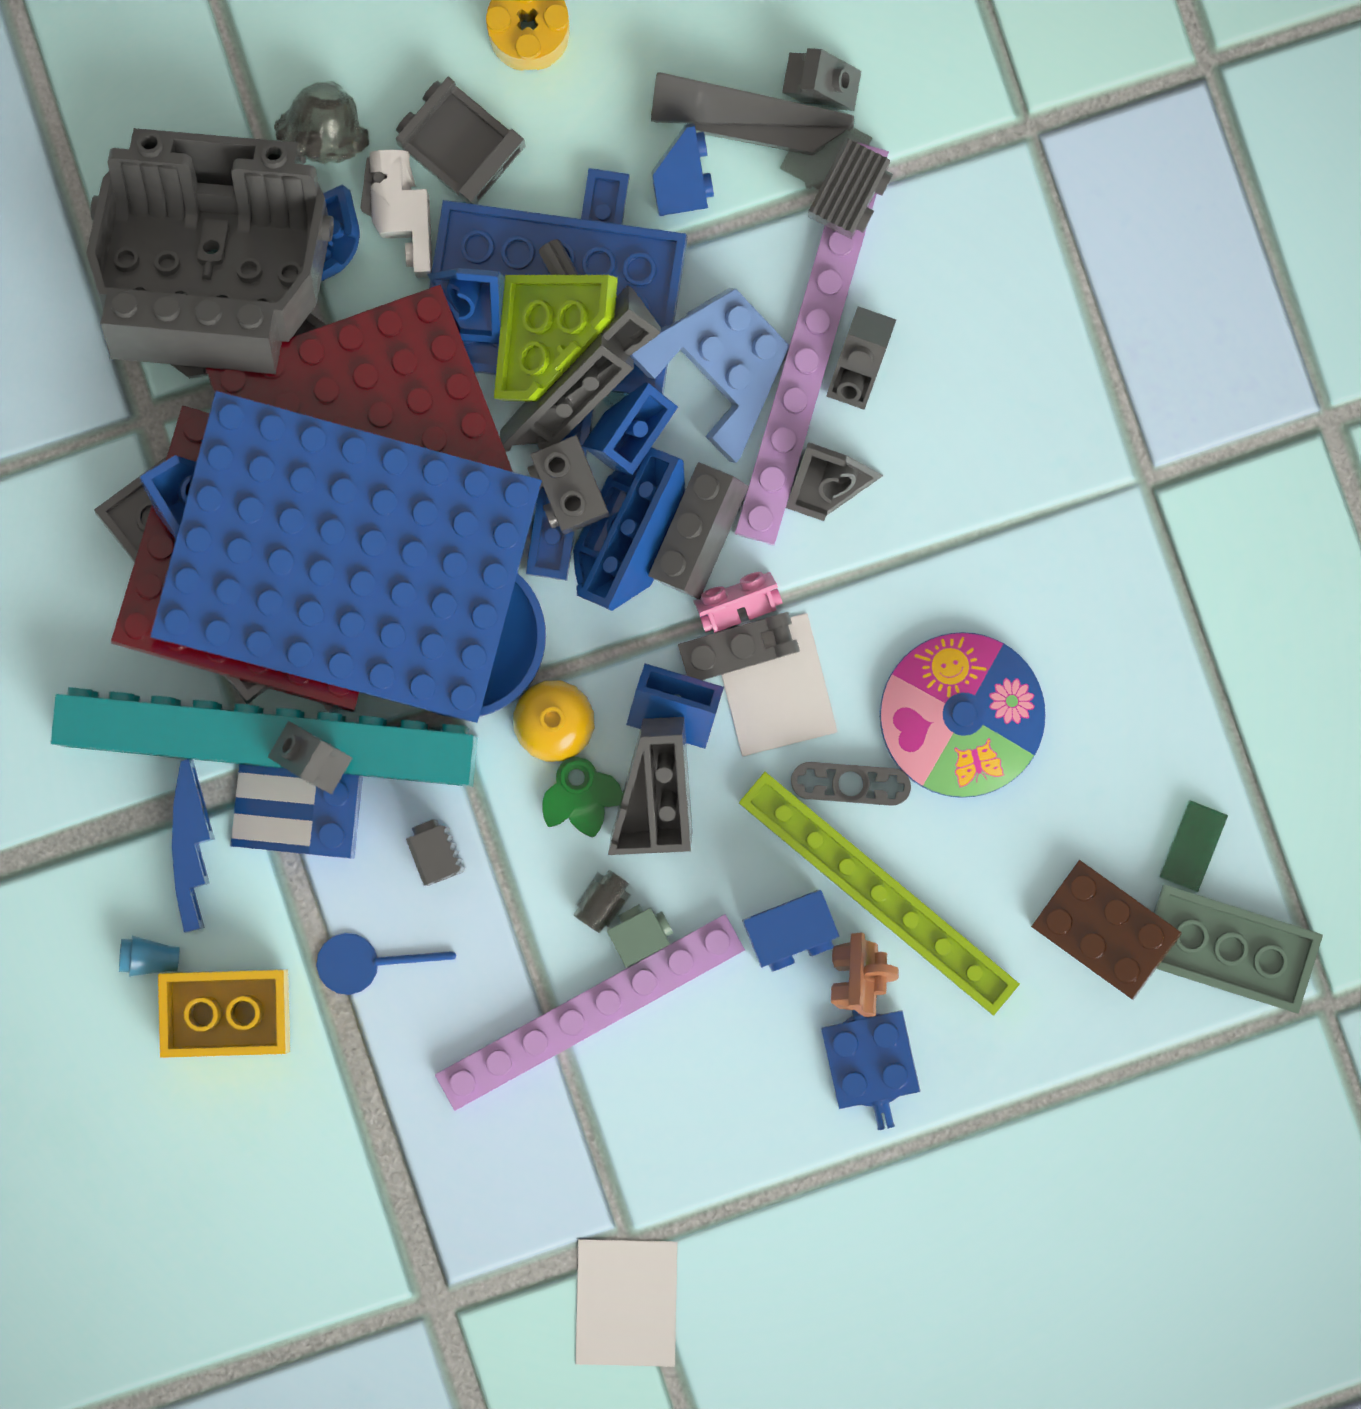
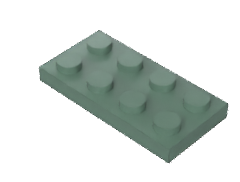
(1238, 949)

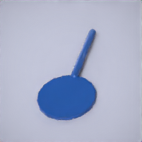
(351, 963)

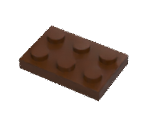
(1106, 929)

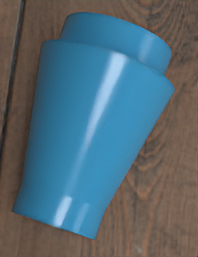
(145, 956)

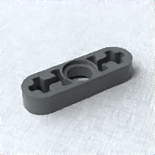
(880, 795)

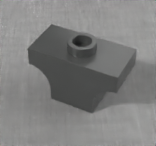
(821, 79)
(309, 757)

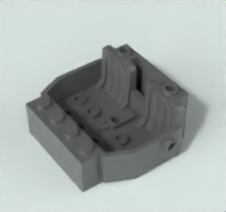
(198, 194)

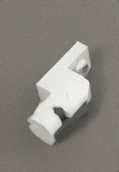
(397, 208)

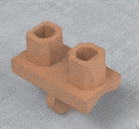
(867, 975)

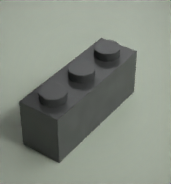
(698, 530)

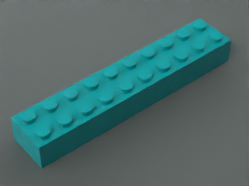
(249, 735)

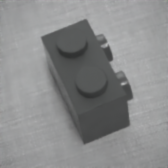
(568, 485)

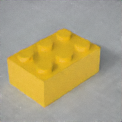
(224, 1013)

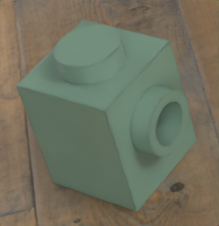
(639, 934)

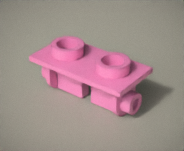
(751, 593)

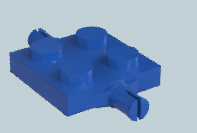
(871, 1062)

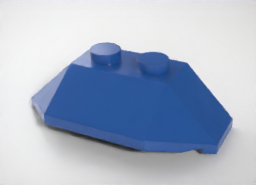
(619, 551)

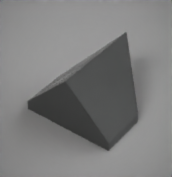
(827, 481)

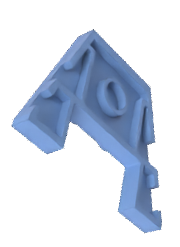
(733, 351)

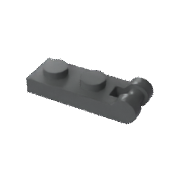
(737, 648)

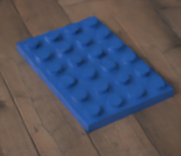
(510, 243)

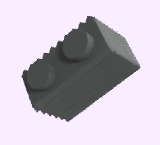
(850, 188)
(434, 852)

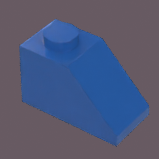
(630, 428)

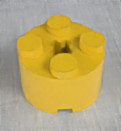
(528, 47)

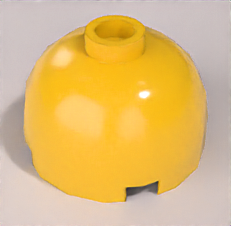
(553, 721)

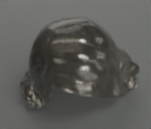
(323, 123)

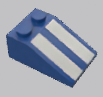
(293, 816)

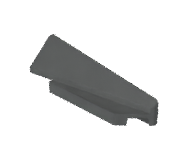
(746, 115)
(586, 380)

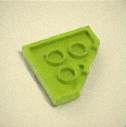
(547, 327)

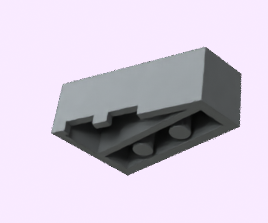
(656, 794)

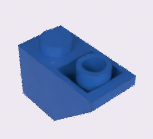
(679, 175)

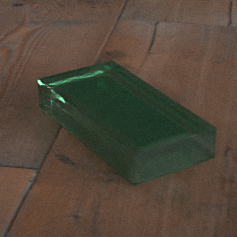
(1193, 846)

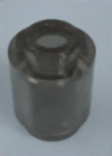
(602, 900)

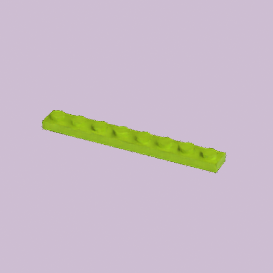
(879, 893)

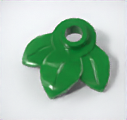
(580, 803)

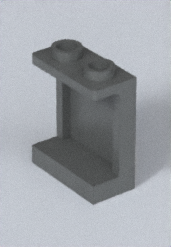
(458, 141)

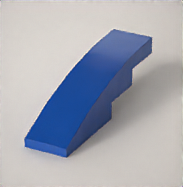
(189, 829)

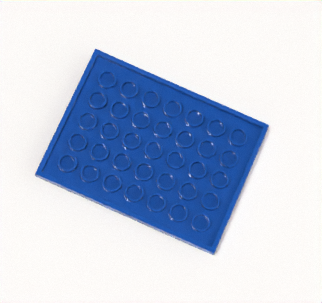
(345, 557)

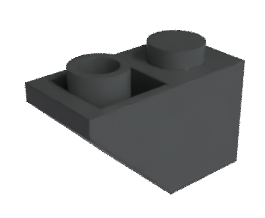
(861, 357)

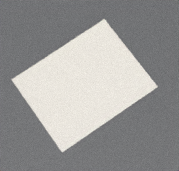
(781, 698)
(626, 1303)

